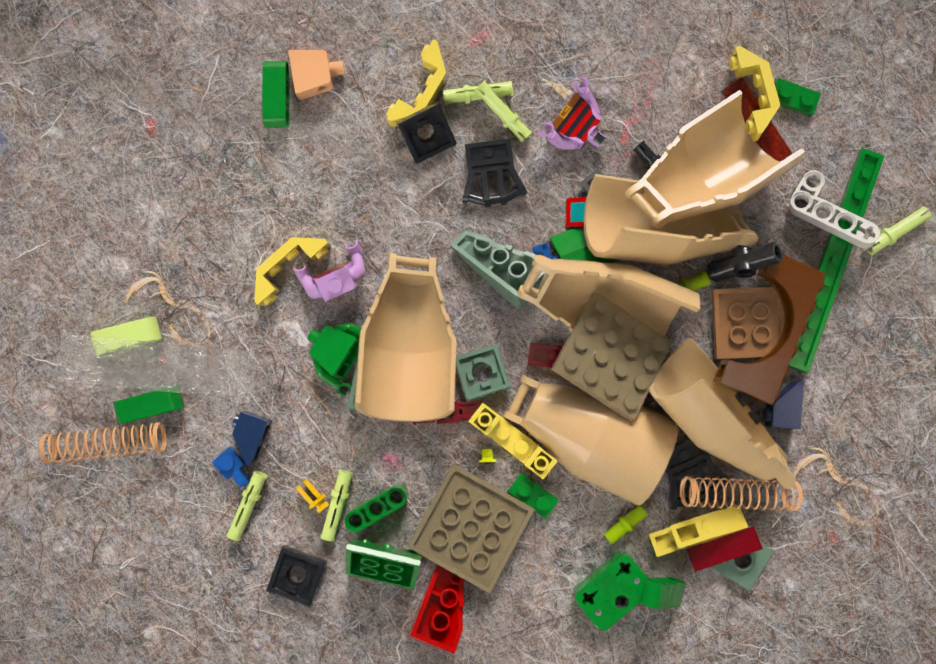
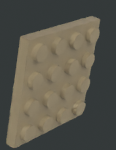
(612, 356)
(471, 528)

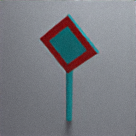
(575, 211)

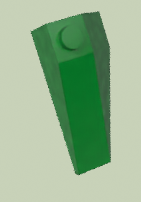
(573, 246)

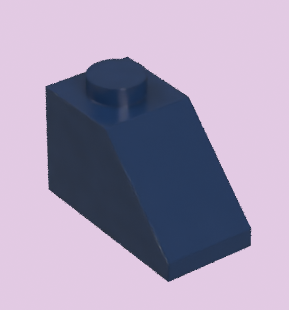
(787, 409)
(250, 434)

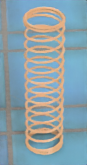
(56, 449)
(694, 486)

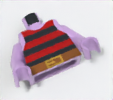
(576, 121)
(335, 280)

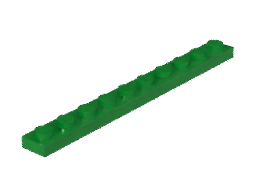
(837, 254)

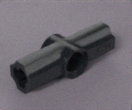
(745, 262)

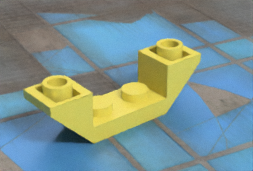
(432, 61)
(745, 64)
(264, 289)
(513, 440)

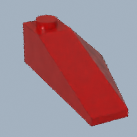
(440, 611)

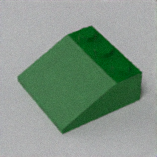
(382, 563)

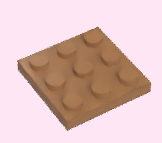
(746, 321)

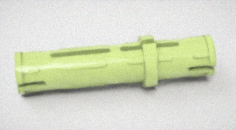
(467, 93)
(503, 111)
(889, 236)
(246, 506)
(329, 531)

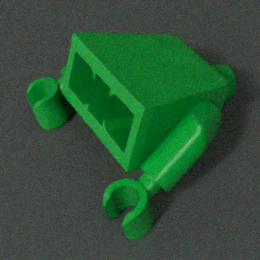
(335, 352)

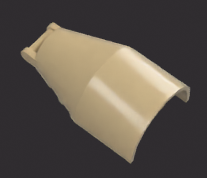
(707, 168)
(623, 232)
(571, 282)
(407, 348)
(715, 416)
(596, 440)

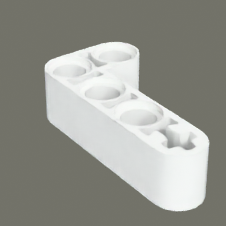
(836, 213)

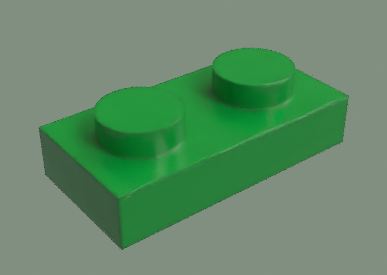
(796, 97)
(533, 495)

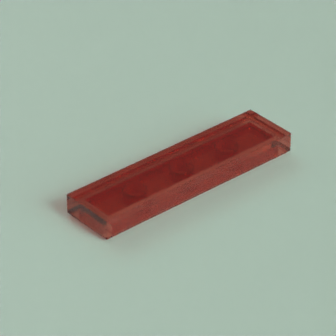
(770, 139)

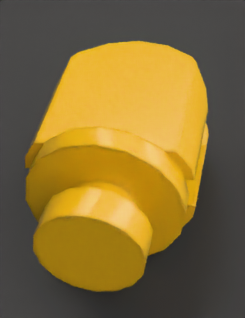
(318, 503)

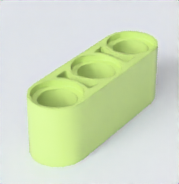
(138, 330)

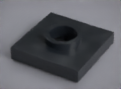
(440, 139)
(284, 586)

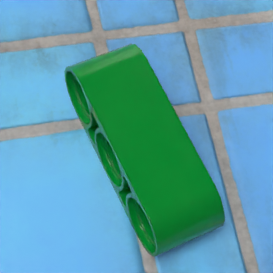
(275, 94)
(147, 405)
(368, 516)
(662, 592)

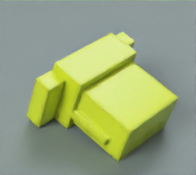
(487, 456)

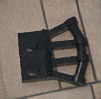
(490, 158)
(687, 459)

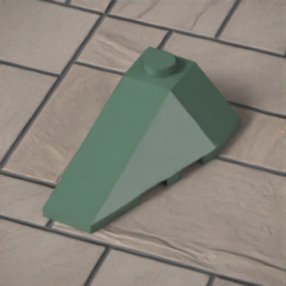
(497, 264)

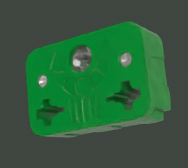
(606, 585)

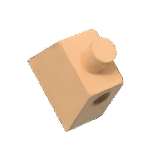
(313, 72)

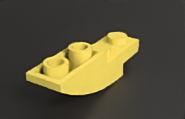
(698, 530)

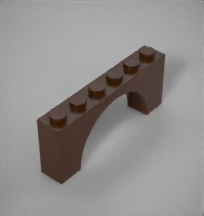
(797, 289)

